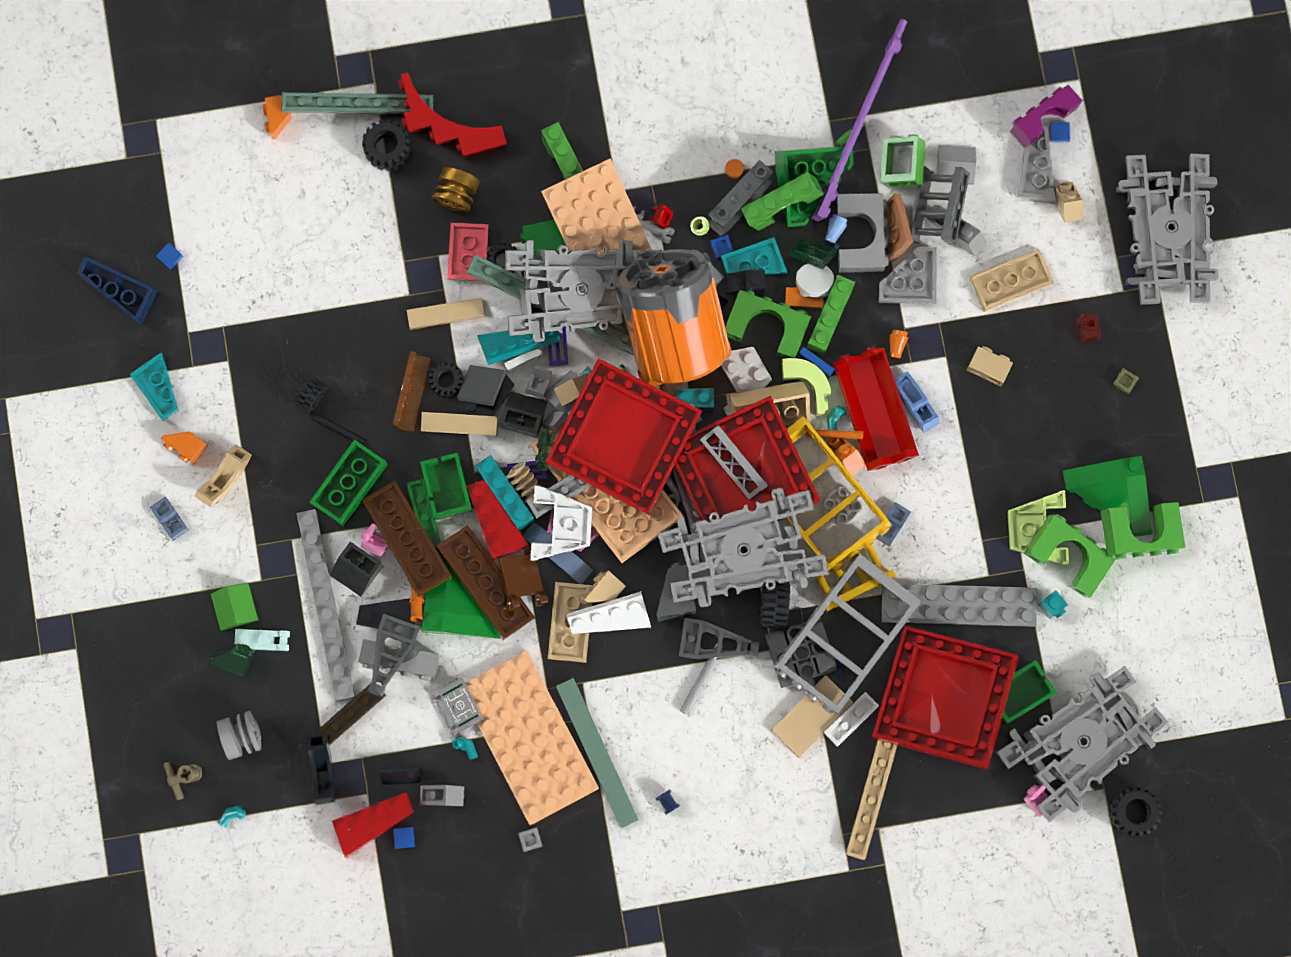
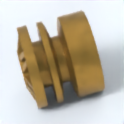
(455, 189)

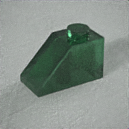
(234, 659)

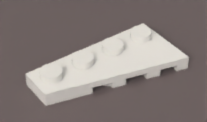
(617, 614)

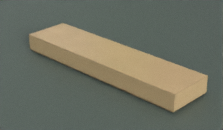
(445, 313)
(459, 423)

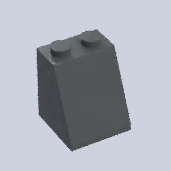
(667, 608)

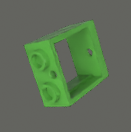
(914, 178)

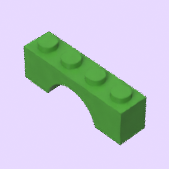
(830, 314)

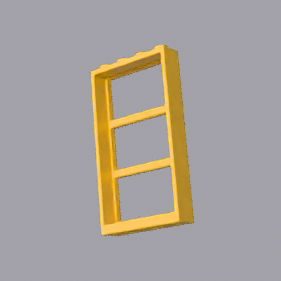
(796, 431)

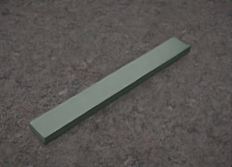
(347, 103)
(597, 753)

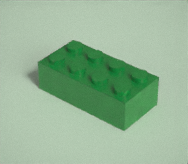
(348, 483)

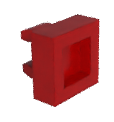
(662, 216)

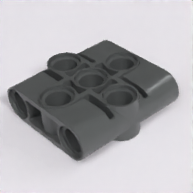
(824, 661)

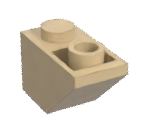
(1069, 201)
(604, 589)

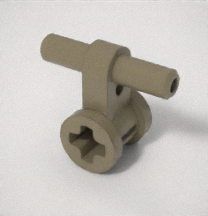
(182, 776)

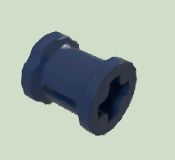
(667, 802)

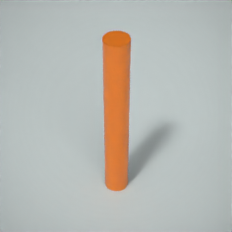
(838, 434)

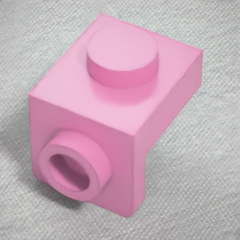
(373, 542)
(1035, 796)

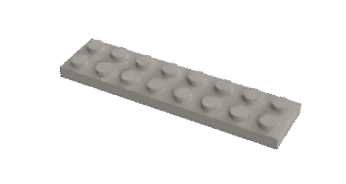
(964, 605)

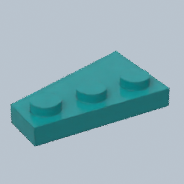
(758, 256)
(156, 386)

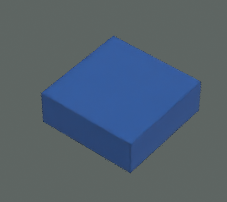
(1060, 131)
(721, 246)
(169, 256)
(404, 837)

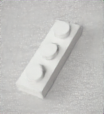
(851, 719)

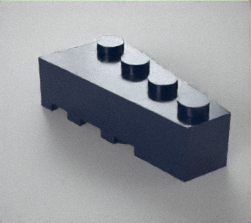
(127, 293)

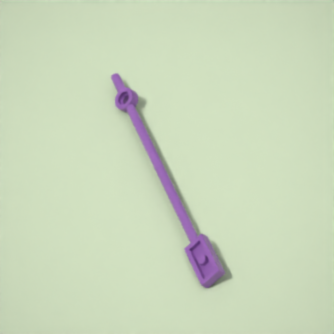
(893, 46)

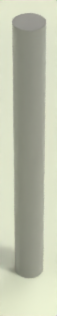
(698, 684)

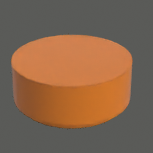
(734, 168)

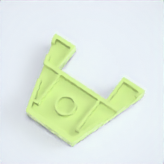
(1027, 520)

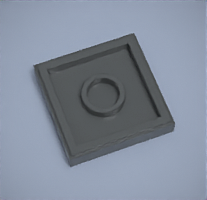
(481, 385)

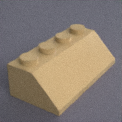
(790, 400)

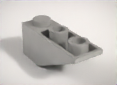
(968, 237)

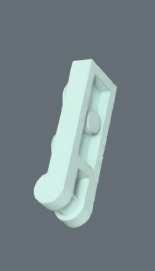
(262, 639)

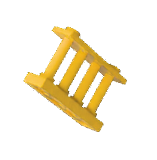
(866, 584)

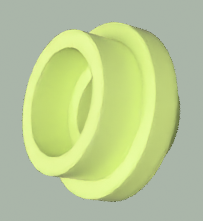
(696, 222)

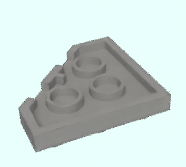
(912, 279)

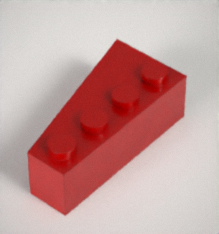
(498, 528)
(365, 825)

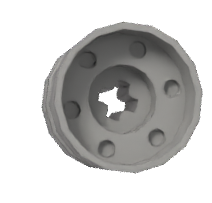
(238, 735)

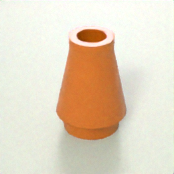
(897, 343)

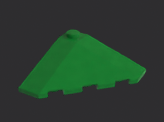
(816, 161)
(1112, 486)
(454, 612)

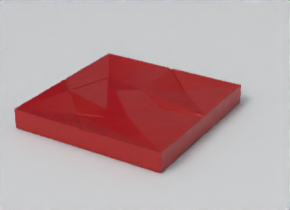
(623, 436)
(766, 446)
(945, 697)

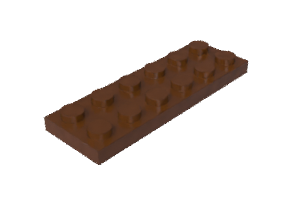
(406, 538)
(483, 581)

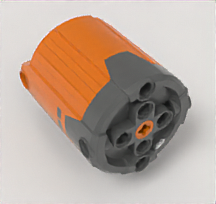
(673, 316)

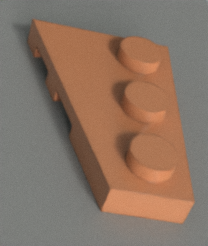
(899, 231)

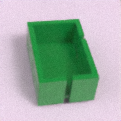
(446, 486)
(1026, 691)

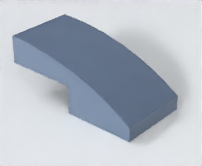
(897, 516)
(169, 518)

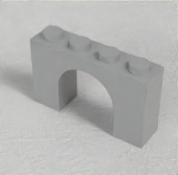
(871, 209)

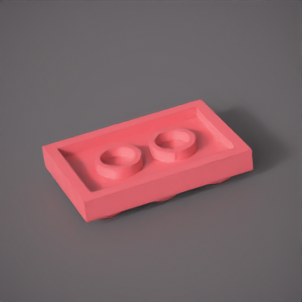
(464, 243)

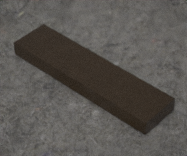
(349, 714)

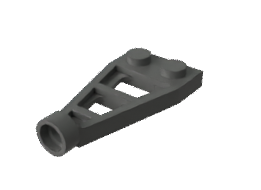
(397, 630)
(691, 641)

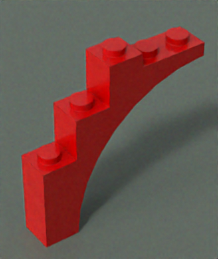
(422, 117)

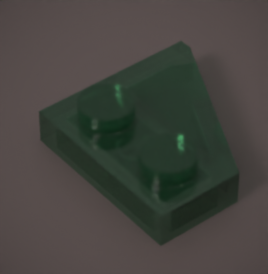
(814, 253)
(545, 440)

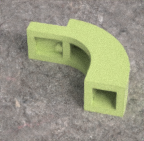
(809, 373)

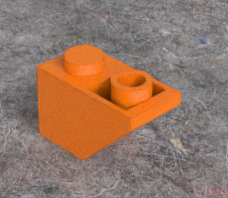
(276, 118)
(186, 444)
(846, 454)

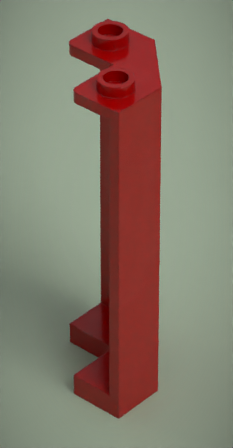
(875, 408)

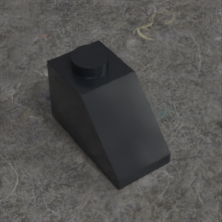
(746, 280)

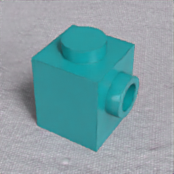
(1053, 605)

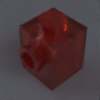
(1088, 327)

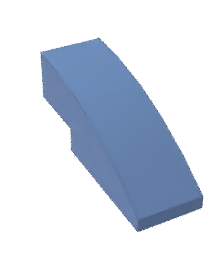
(916, 402)

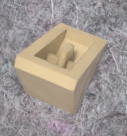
(571, 389)

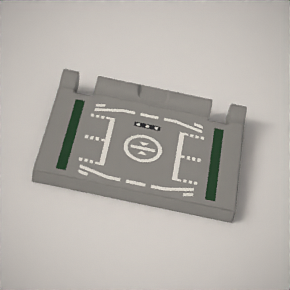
(458, 706)

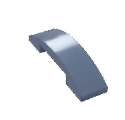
(566, 561)

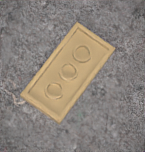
(1011, 280)
(562, 643)
(808, 718)

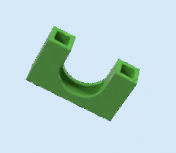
(560, 149)
(760, 211)
(749, 305)
(1122, 542)
(1095, 559)

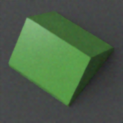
(234, 606)

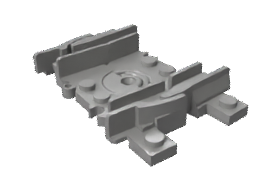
(1166, 254)
(569, 270)
(723, 541)
(1099, 722)

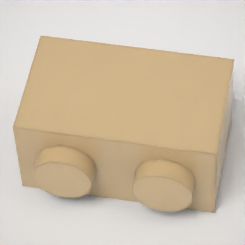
(989, 365)

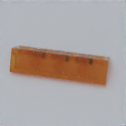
(411, 392)

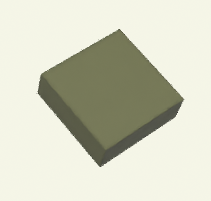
(1125, 381)

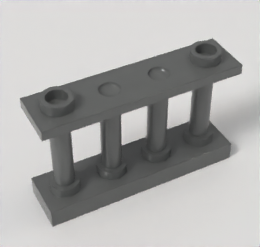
(742, 194)
(954, 209)

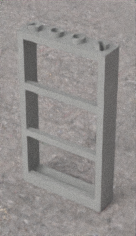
(888, 583)

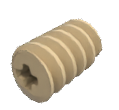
(524, 480)

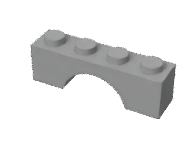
(423, 664)

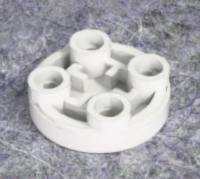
(814, 281)
(847, 515)

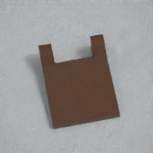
(521, 579)

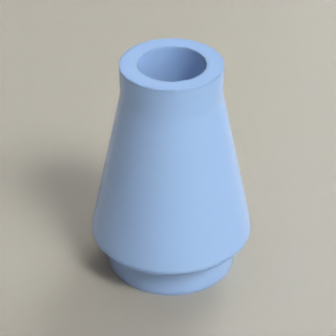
(835, 228)

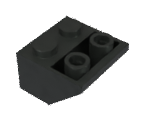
(523, 414)
(356, 569)

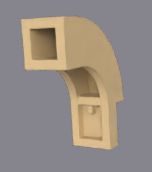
(225, 477)

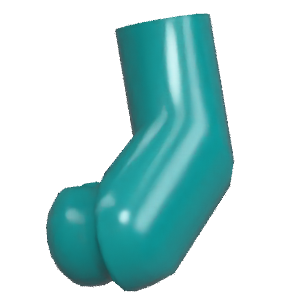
(834, 415)
(465, 745)
(229, 813)

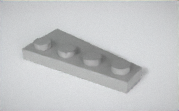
(1036, 171)

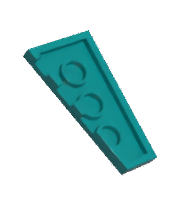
(501, 346)

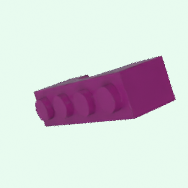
(1062, 104)

